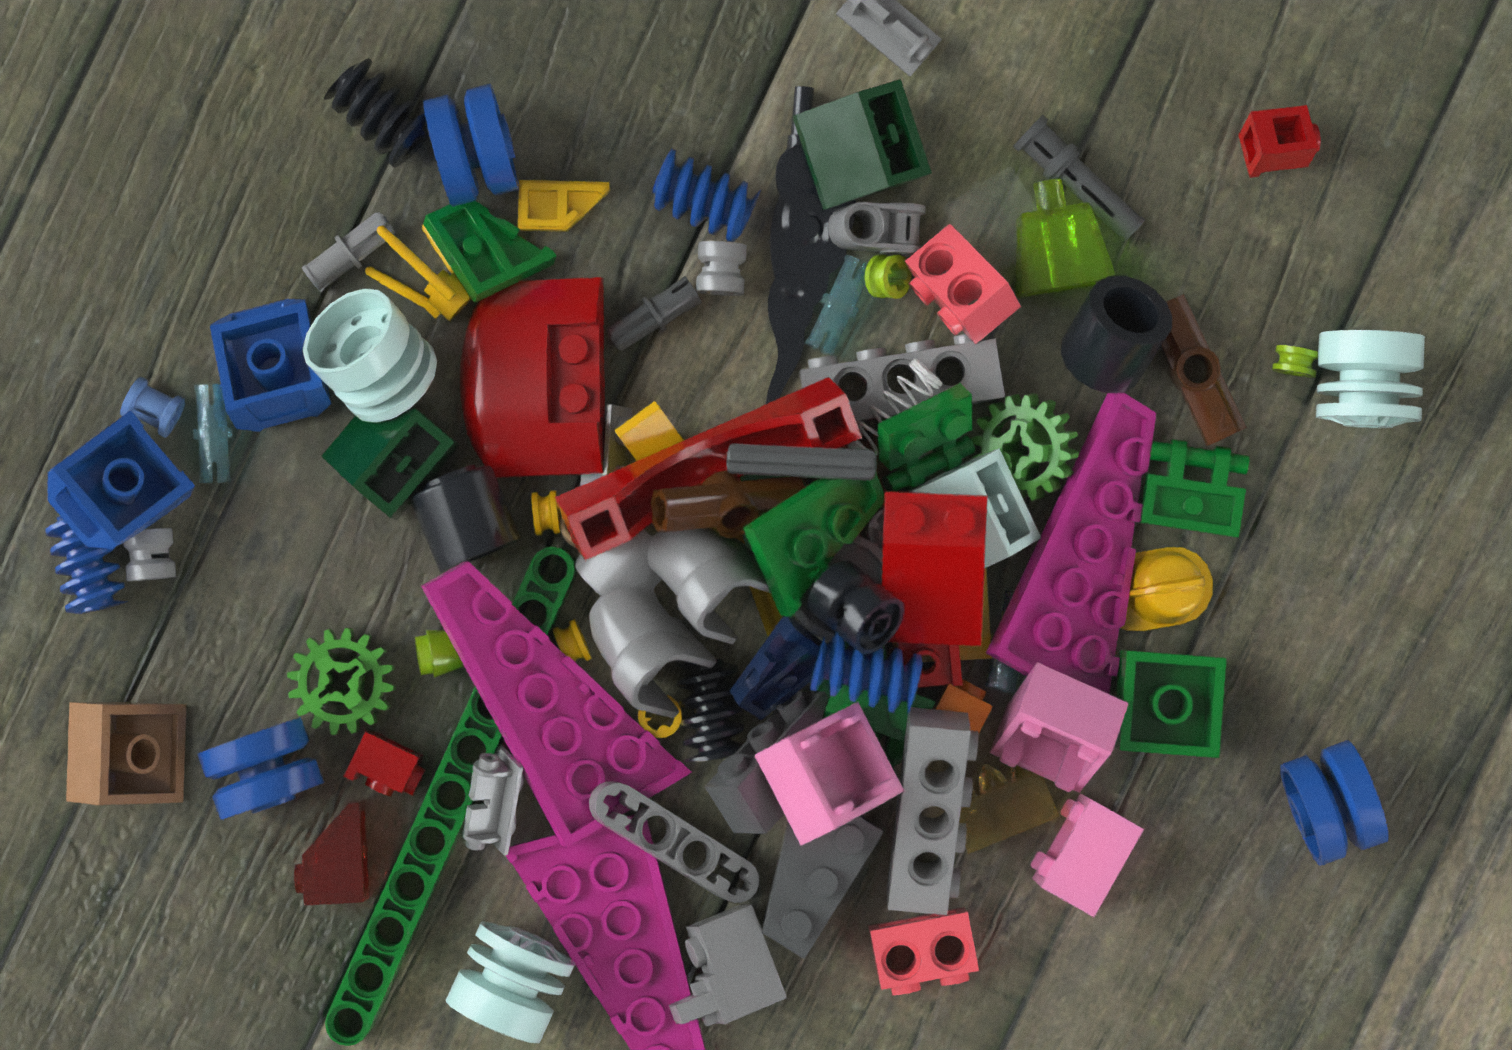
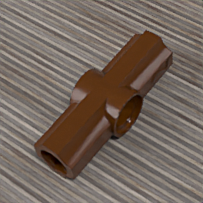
(1207, 401)
(720, 503)

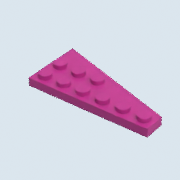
(1083, 565)
(547, 707)
(616, 928)

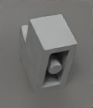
(735, 969)

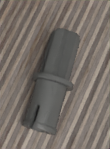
(654, 314)

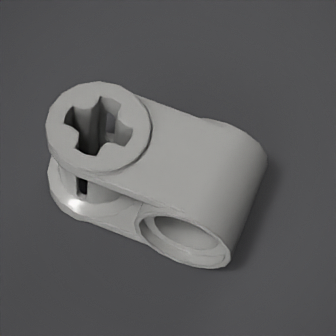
(887, 227)

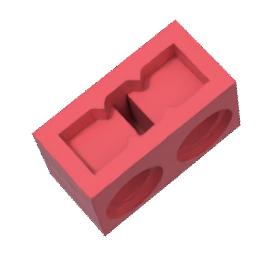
(966, 280)
(921, 936)

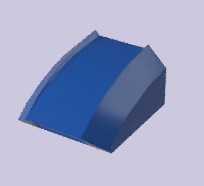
(265, 366)
(116, 485)

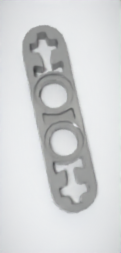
(676, 838)

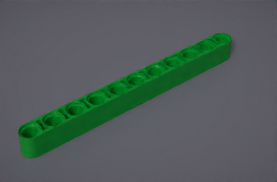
(434, 813)

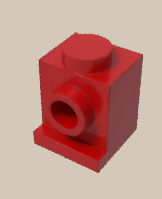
(1279, 140)
(946, 664)
(386, 765)

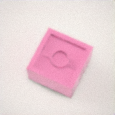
(1058, 728)
(829, 773)
(1085, 854)

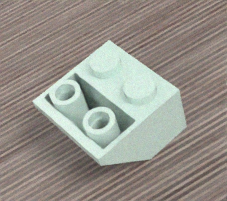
(1008, 518)

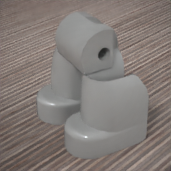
(632, 625)

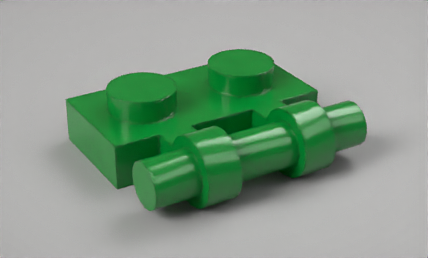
(924, 428)
(1195, 504)

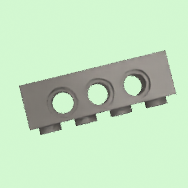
(978, 363)
(928, 738)

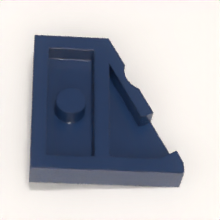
(777, 669)

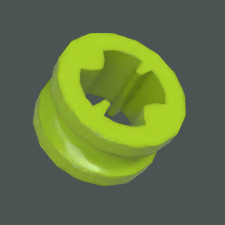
(882, 285)
(1295, 361)

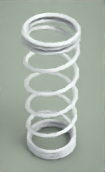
(927, 378)

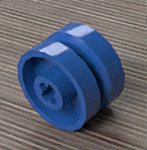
(471, 145)
(261, 769)
(1334, 802)

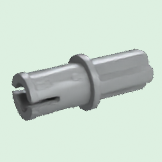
(347, 252)

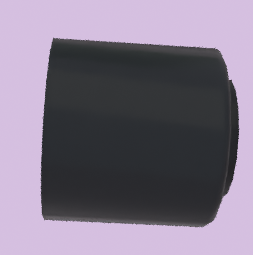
(1116, 334)
(464, 516)

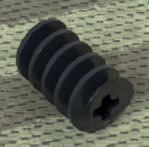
(378, 112)
(710, 710)

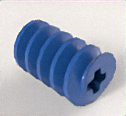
(703, 197)
(87, 571)
(867, 673)

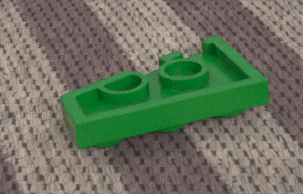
(807, 531)

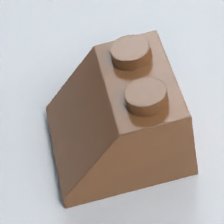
(126, 753)

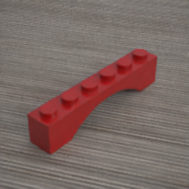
(618, 504)

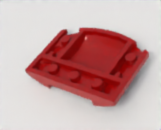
(537, 378)

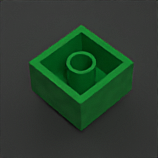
(1171, 702)

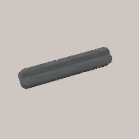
(801, 462)

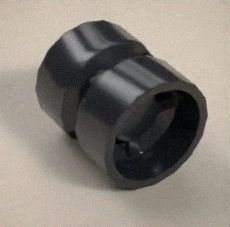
(856, 607)

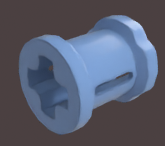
(153, 406)

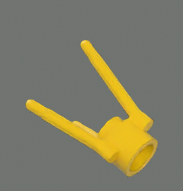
(445, 290)

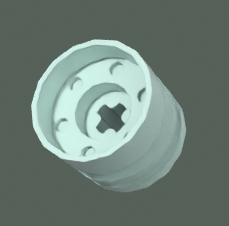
(370, 355)
(1370, 377)
(507, 988)

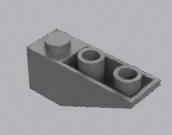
(740, 784)

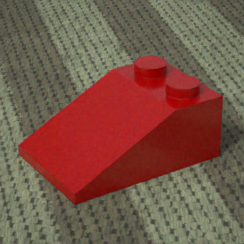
(936, 565)

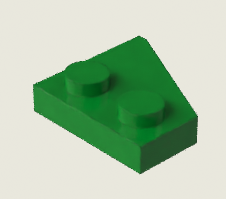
(484, 249)

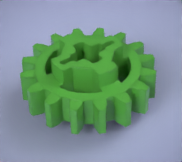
(1029, 428)
(327, 663)

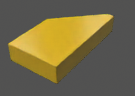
(556, 204)

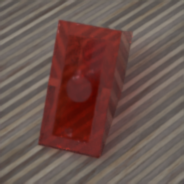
(337, 861)

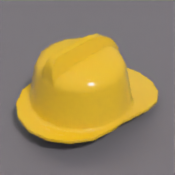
(1167, 589)

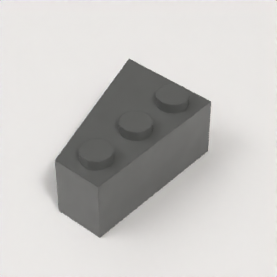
(814, 880)

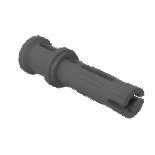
(1061, 162)

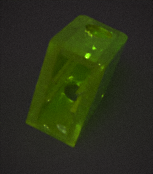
(1058, 245)

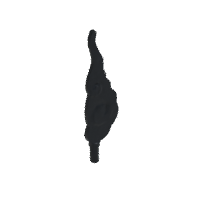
(799, 251)

